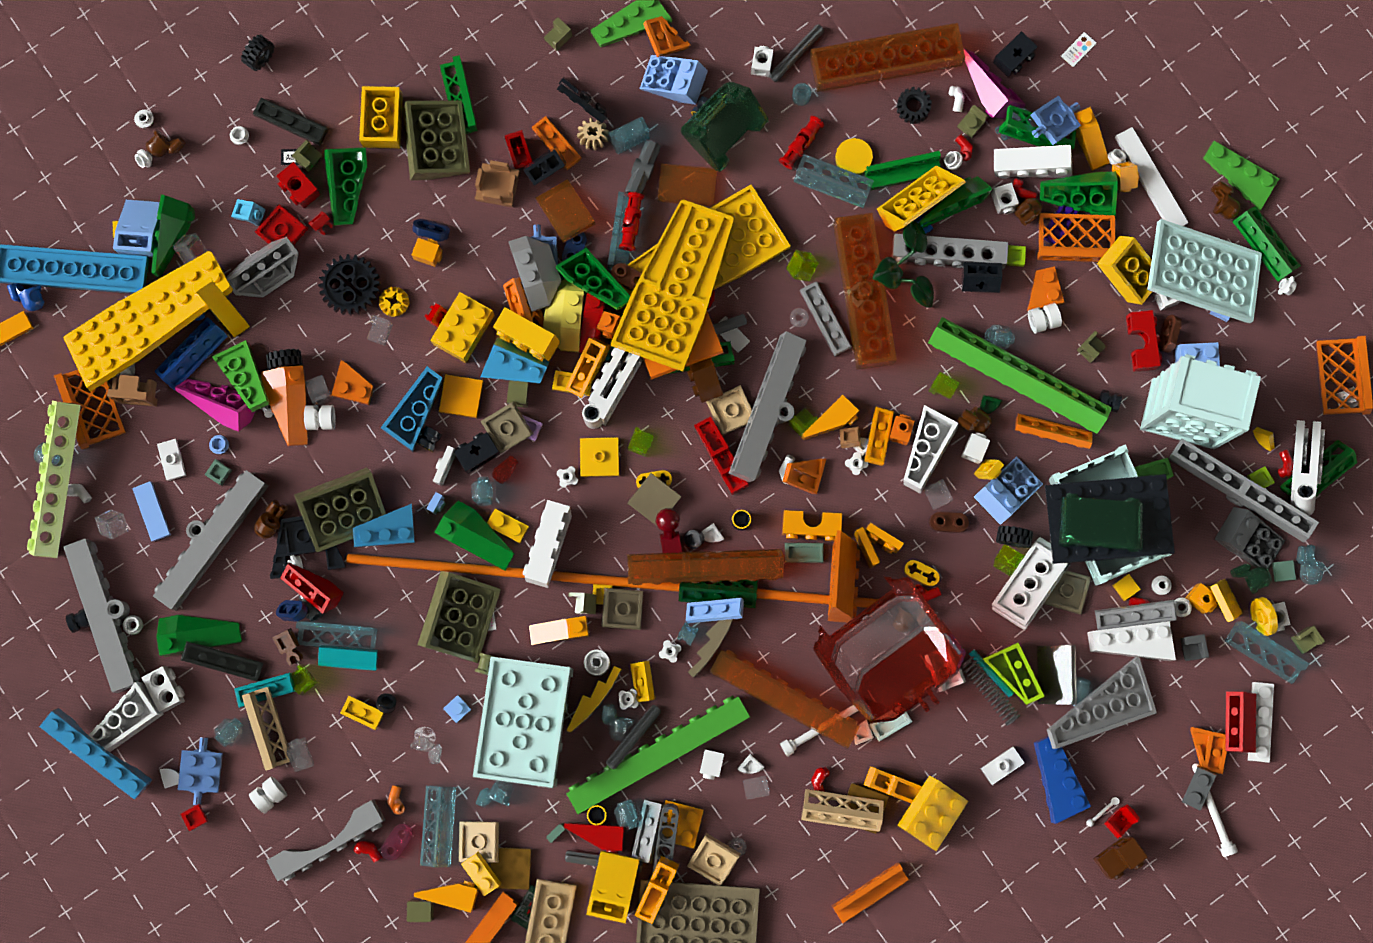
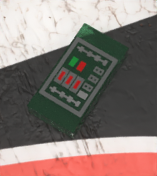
(523, 911)

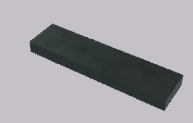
(290, 121)
(221, 661)

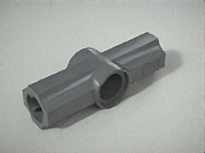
(643, 167)

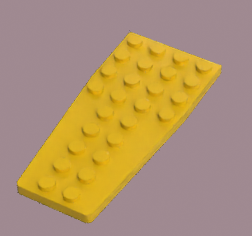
(751, 243)
(675, 287)
(142, 321)

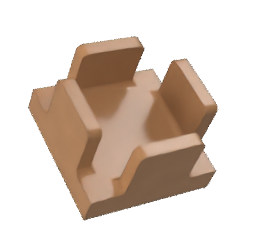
(496, 183)
(131, 391)

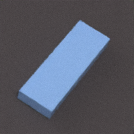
(151, 511)
(714, 610)

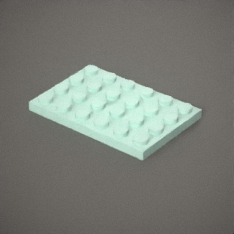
(1204, 271)

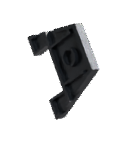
(582, 98)
(295, 540)

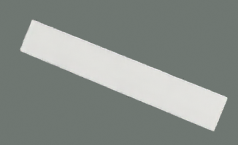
(1150, 177)

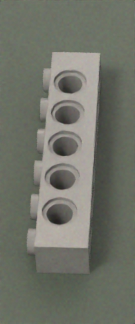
(997, 250)

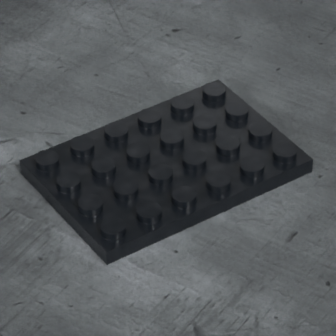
(1156, 516)

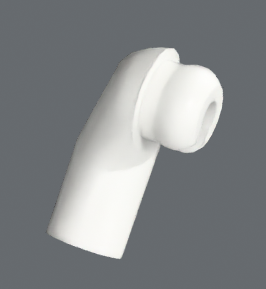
(959, 98)
(788, 459)
(79, 490)

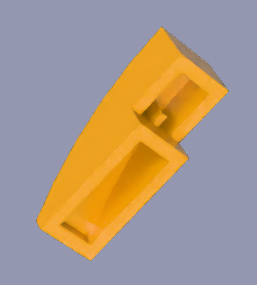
(891, 785)
(656, 889)

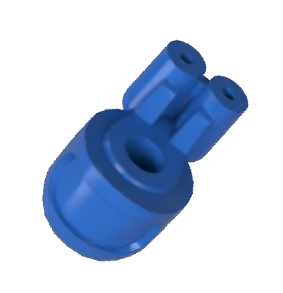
(30, 298)

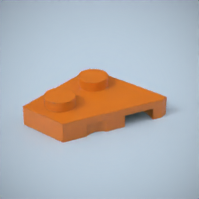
(664, 37)
(1045, 289)
(351, 385)
(805, 474)
(1209, 749)

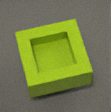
(1016, 255)
(1261, 477)

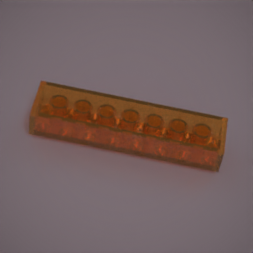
(887, 57)
(863, 295)

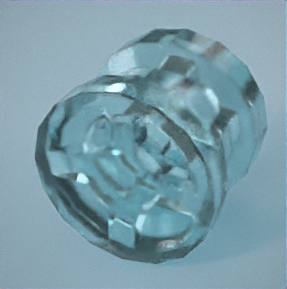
(801, 98)
(687, 633)

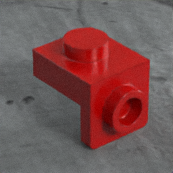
(1122, 820)

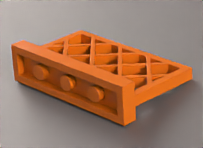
(1073, 253)
(1361, 378)
(69, 397)

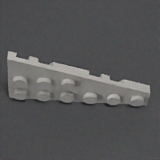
(1113, 704)

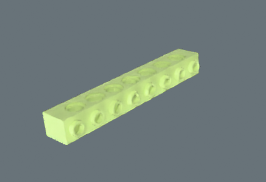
(65, 451)

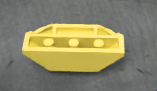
(566, 316)

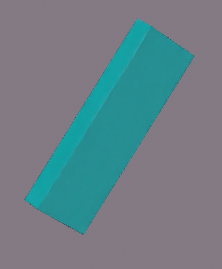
(348, 657)
(278, 686)

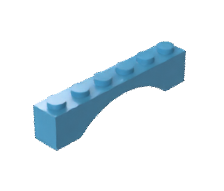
(117, 771)

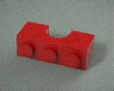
(1144, 324)

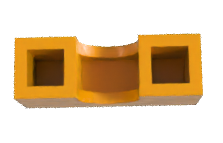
(795, 526)

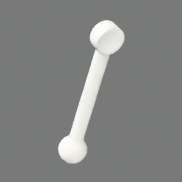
(1114, 801)

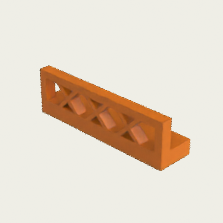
(518, 301)
(870, 892)
(493, 919)

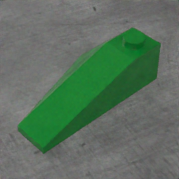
(345, 177)
(1085, 192)
(175, 221)

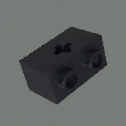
(1019, 45)
(544, 166)
(981, 277)
(486, 449)

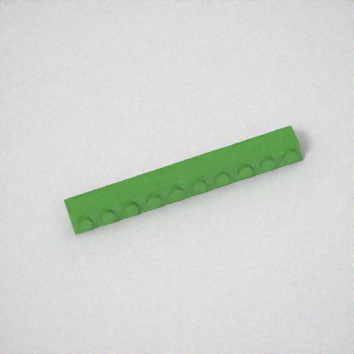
(1020, 375)
(657, 755)

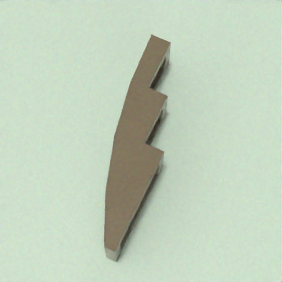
(716, 636)

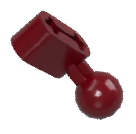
(667, 521)

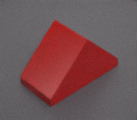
(518, 149)

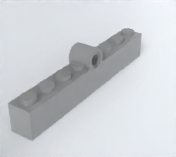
(767, 407)
(1243, 491)
(210, 540)
(102, 616)

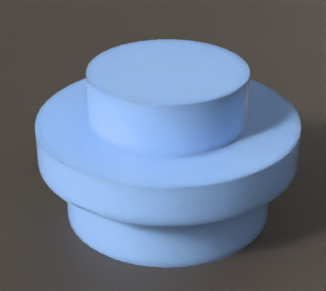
(219, 444)

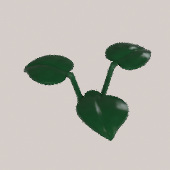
(890, 274)

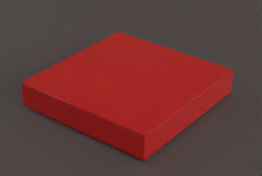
(280, 225)

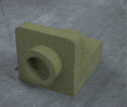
(973, 121)

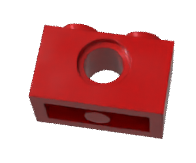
(293, 175)

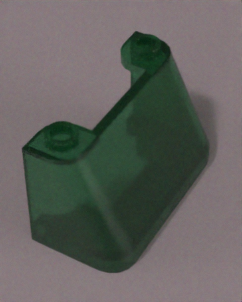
(723, 122)
(1101, 523)

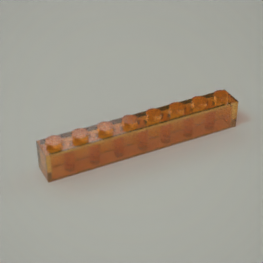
(705, 566)
(784, 699)

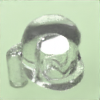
(425, 741)

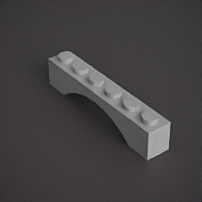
(290, 861)

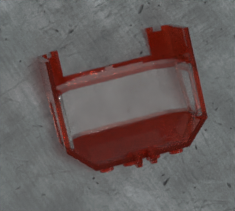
(891, 654)

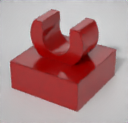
(319, 221)
(436, 315)
(194, 817)

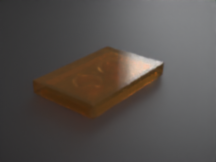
(688, 184)
(565, 211)

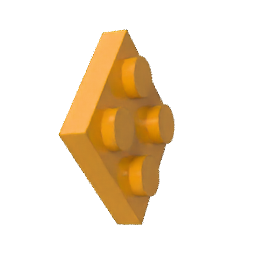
(888, 542)
(688, 824)

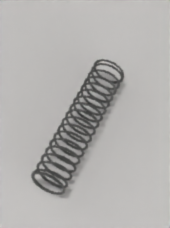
(1014, 717)

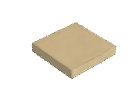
(730, 410)
(479, 837)
(713, 859)

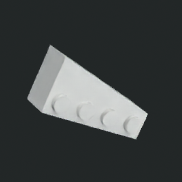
(1033, 162)
(929, 445)
(548, 544)
(1142, 641)
(127, 718)

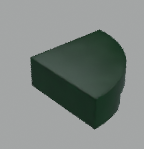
(989, 404)

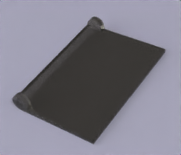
(1057, 674)

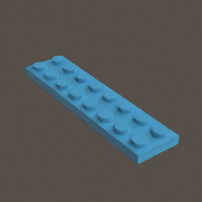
(72, 269)

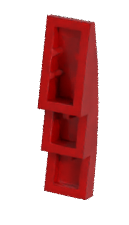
(719, 454)

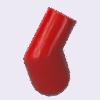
(966, 147)
(1020, 191)
(929, 594)
(368, 848)

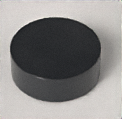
(694, 538)
(386, 703)

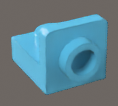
(248, 212)

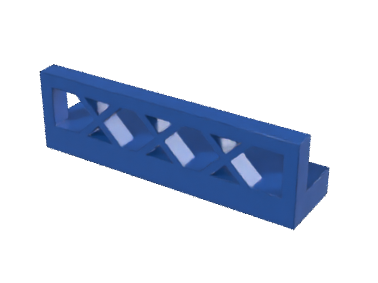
(192, 355)

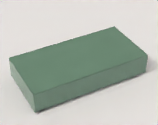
(804, 553)

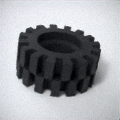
(257, 52)
(910, 115)
(284, 358)
(1014, 536)

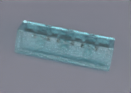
(832, 184)
(617, 255)
(335, 628)
(1272, 647)
(441, 826)

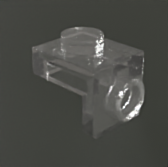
(299, 754)

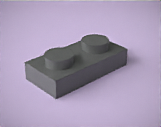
(1199, 788)

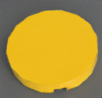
(854, 155)
(1264, 615)

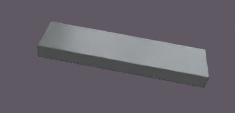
(825, 318)
(1136, 615)

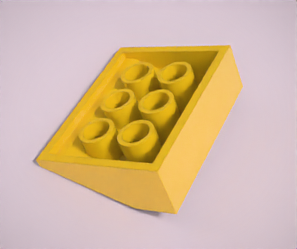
(918, 197)

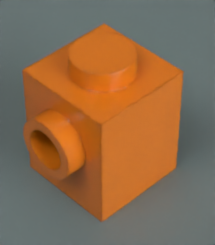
(608, 324)
(901, 429)

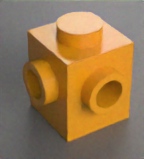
(1127, 176)
(427, 252)
(1202, 598)

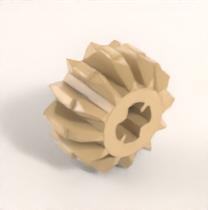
(591, 140)

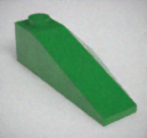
(963, 198)
(591, 276)
(469, 531)
(178, 629)

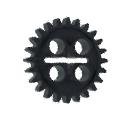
(360, 273)

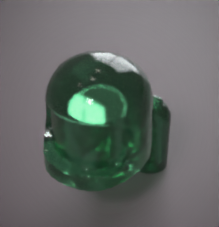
(1255, 578)

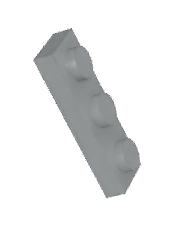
(647, 831)

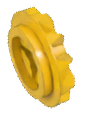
(397, 309)

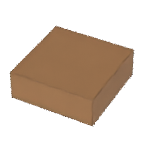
(850, 437)

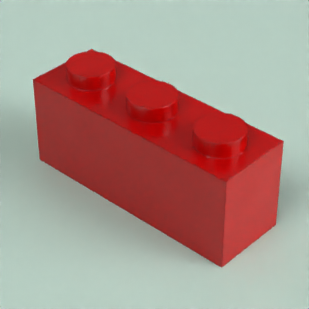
(1240, 722)

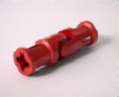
(797, 147)
(631, 219)

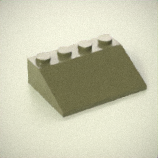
(435, 139)
(338, 507)
(459, 616)

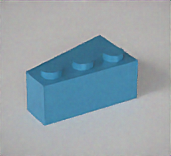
(513, 364)
(387, 529)

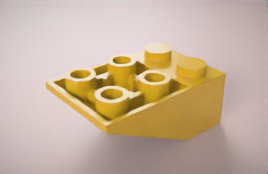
(613, 887)

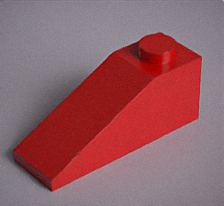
(592, 314)
(313, 588)
(602, 836)

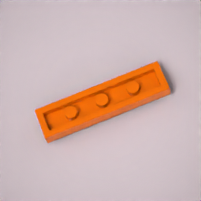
(1053, 431)

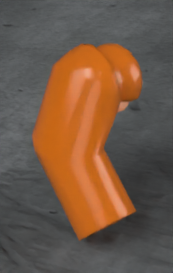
(394, 802)

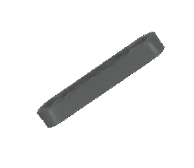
(663, 841)

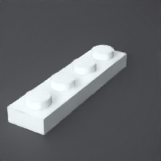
(1264, 709)

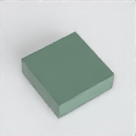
(218, 472)
(1283, 571)
(555, 833)

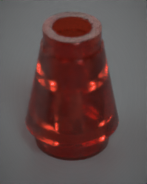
(504, 470)

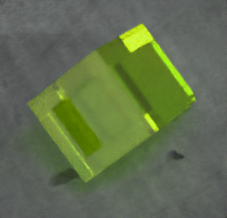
(802, 265)
(944, 385)
(802, 421)
(640, 442)
(1008, 560)
(303, 680)

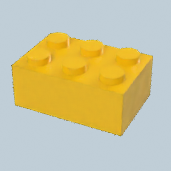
(381, 117)
(1128, 269)
(462, 327)
(526, 335)
(932, 813)

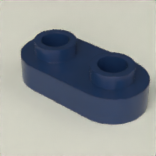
(431, 230)
(573, 247)
(292, 610)

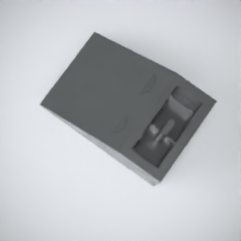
(1249, 538)

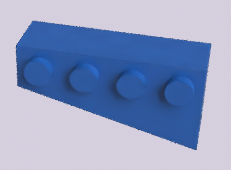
(1060, 783)

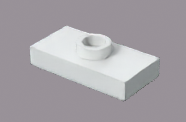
(171, 459)
(443, 466)
(1002, 765)

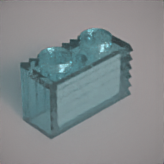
(629, 135)

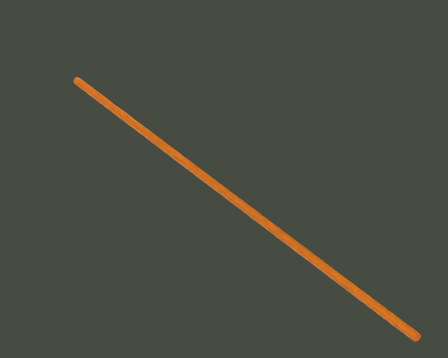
(575, 578)

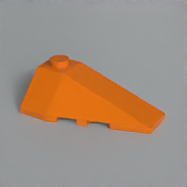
(287, 400)

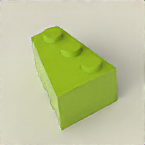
(1016, 672)

